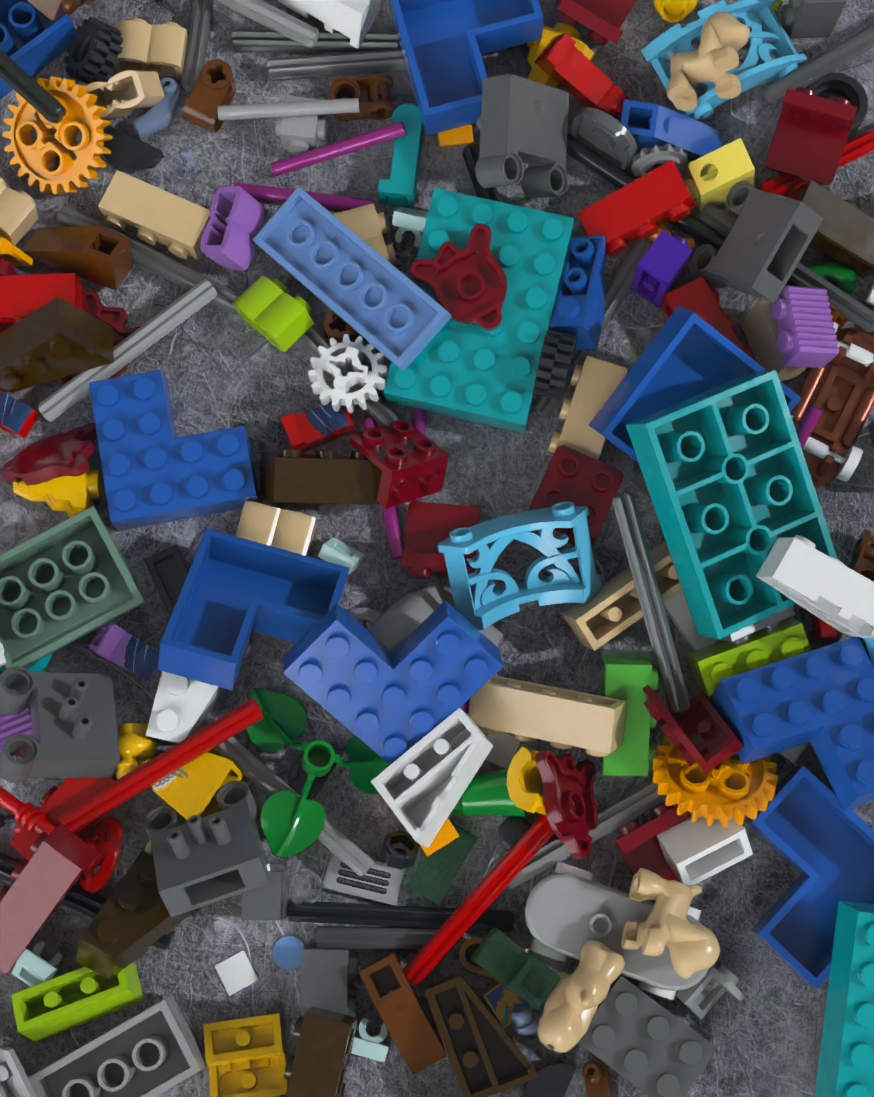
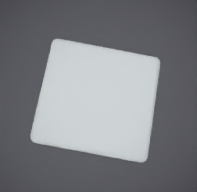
(503, 749)
(236, 973)

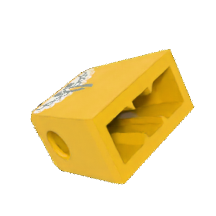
(195, 786)

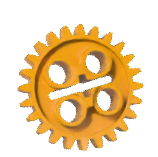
(38, 157)
(722, 794)

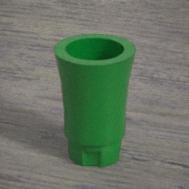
(487, 796)

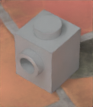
(300, 132)

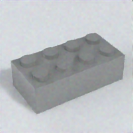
(128, 1061)

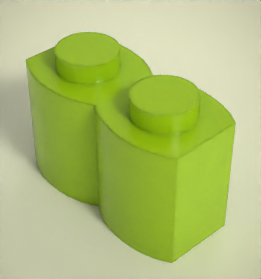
(274, 312)

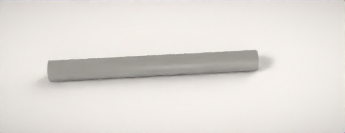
(287, 109)

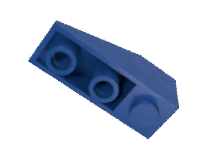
(660, 125)
(582, 292)

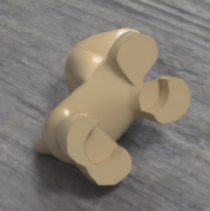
(717, 53)
(689, 944)
(577, 997)

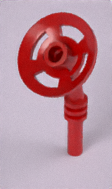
(107, 849)

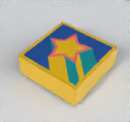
(503, 1003)

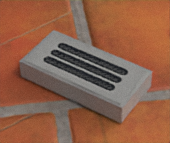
(378, 884)

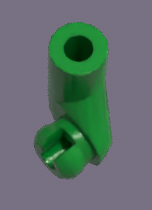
(839, 273)

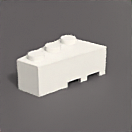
(347, 16)
(821, 585)
(181, 707)
(433, 775)

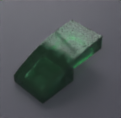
(440, 868)
(515, 968)

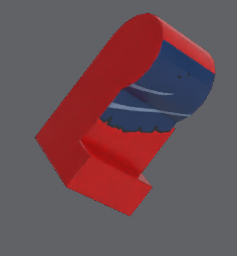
(16, 416)
(317, 426)

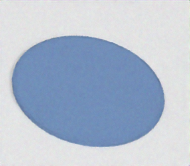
(288, 952)

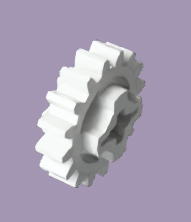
(353, 386)

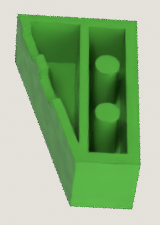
(623, 678)

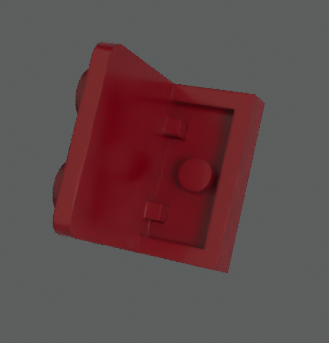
(601, 16)
(810, 136)
(408, 461)
(581, 481)
(425, 528)
(700, 730)
(640, 844)

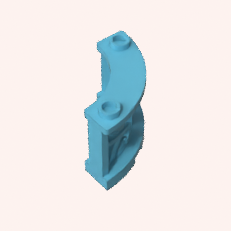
(763, 28)
(561, 587)

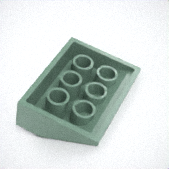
(62, 588)

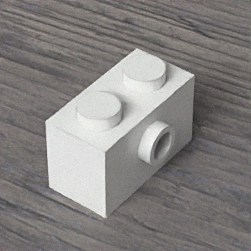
(690, 842)

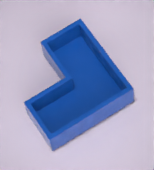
(445, 46)
(675, 366)
(152, 472)
(240, 590)
(386, 694)
(812, 699)
(835, 864)

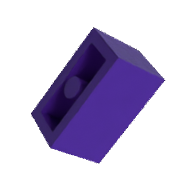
(661, 268)

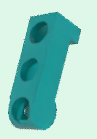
(403, 180)

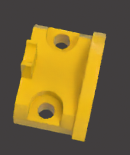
(525, 782)

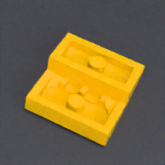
(246, 1057)

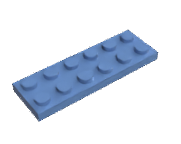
(352, 279)

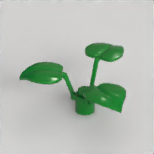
(290, 820)

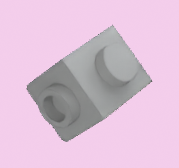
(706, 993)

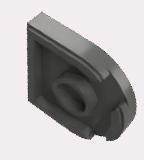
(605, 136)

